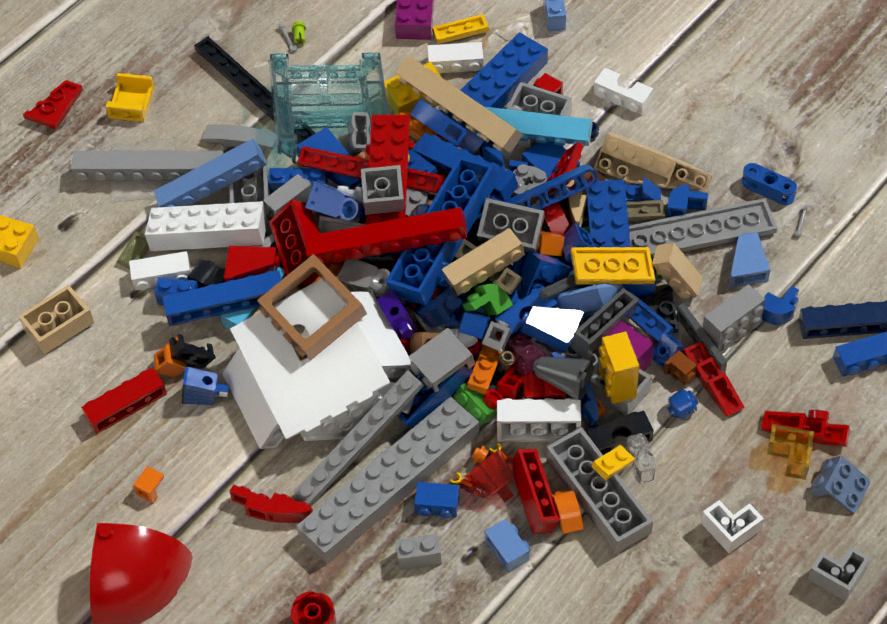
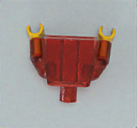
(489, 476)

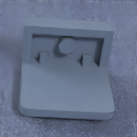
(841, 482)

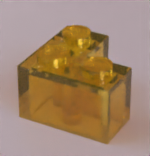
(793, 445)

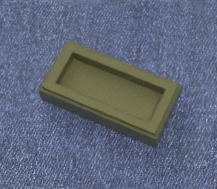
(134, 250)

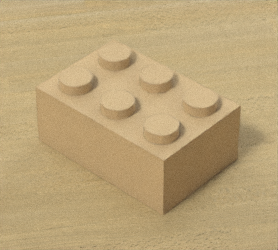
(56, 319)

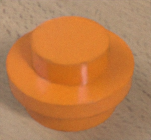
(479, 455)

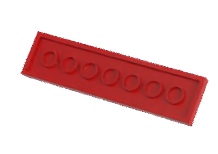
(390, 148)

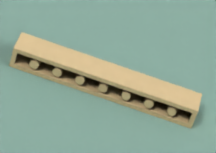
(459, 104)

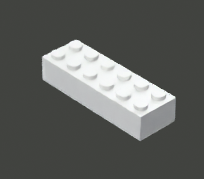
(206, 226)

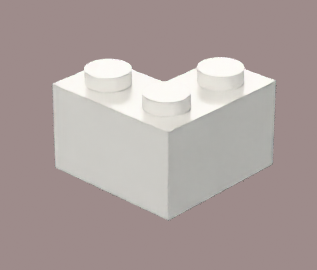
(731, 529)

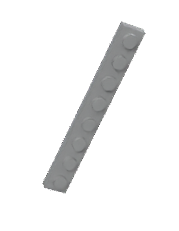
(358, 438)

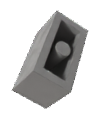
(418, 552)

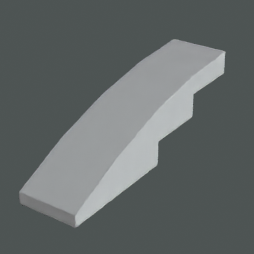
(236, 135)

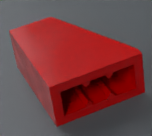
(250, 261)

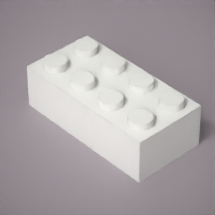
(537, 419)

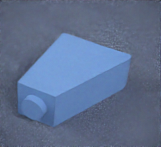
(749, 261)

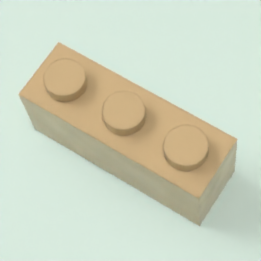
(677, 270)

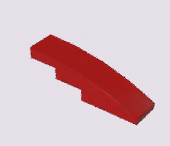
(713, 380)
(823, 432)

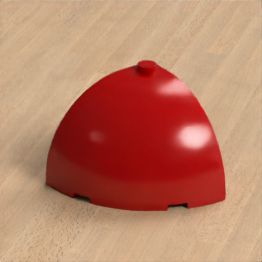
(134, 572)

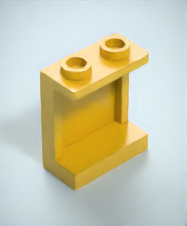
(131, 97)

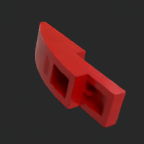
(277, 509)

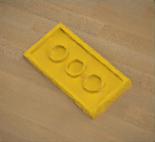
(612, 265)

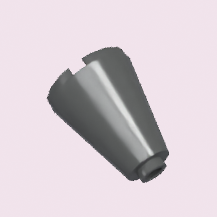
(565, 374)

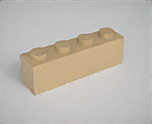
(483, 262)

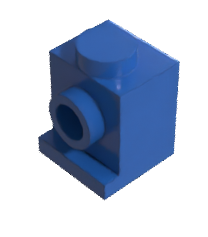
(671, 345)

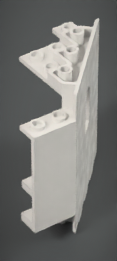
(315, 396)

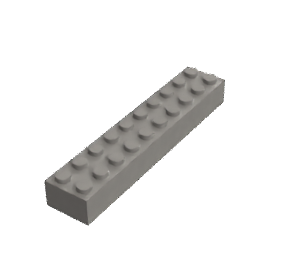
(388, 480)

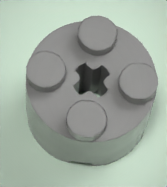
(528, 178)

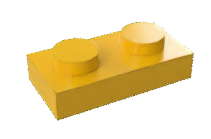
(613, 462)

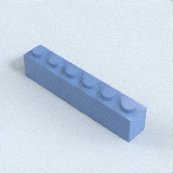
(211, 176)

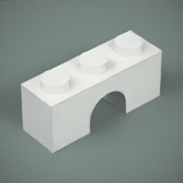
(635, 98)

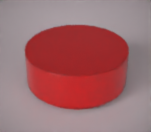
(491, 397)
(819, 414)

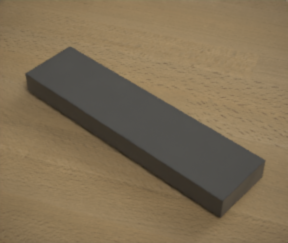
(698, 334)

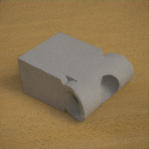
(364, 277)

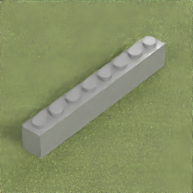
(137, 164)

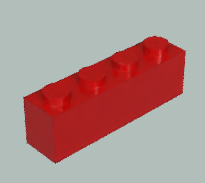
(124, 400)
(535, 492)

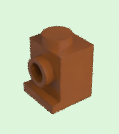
(681, 368)

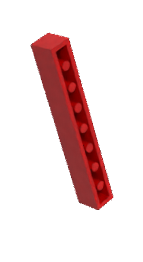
(388, 236)

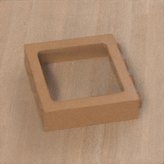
(330, 330)

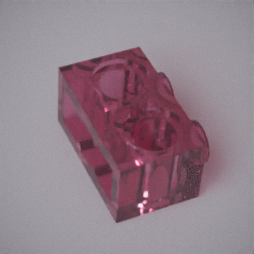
(524, 352)

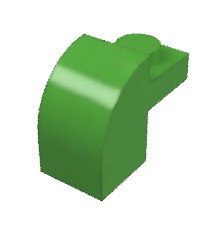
(491, 297)

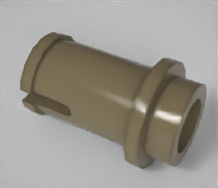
(506, 361)

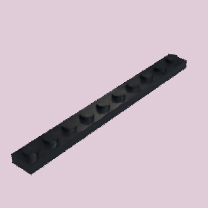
(243, 80)

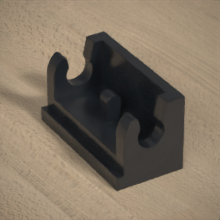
(190, 353)

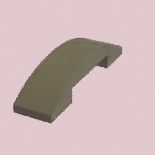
(504, 279)

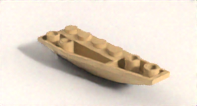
(633, 161)

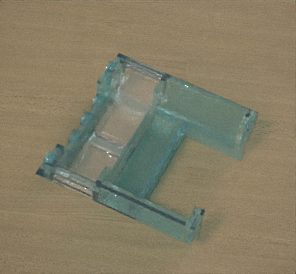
(323, 96)

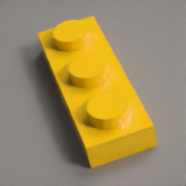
(460, 29)

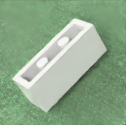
(456, 57)
(148, 270)

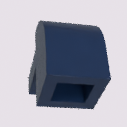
(438, 310)

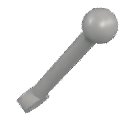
(293, 48)
(797, 234)

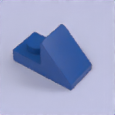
(646, 192)

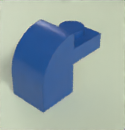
(683, 199)
(778, 310)

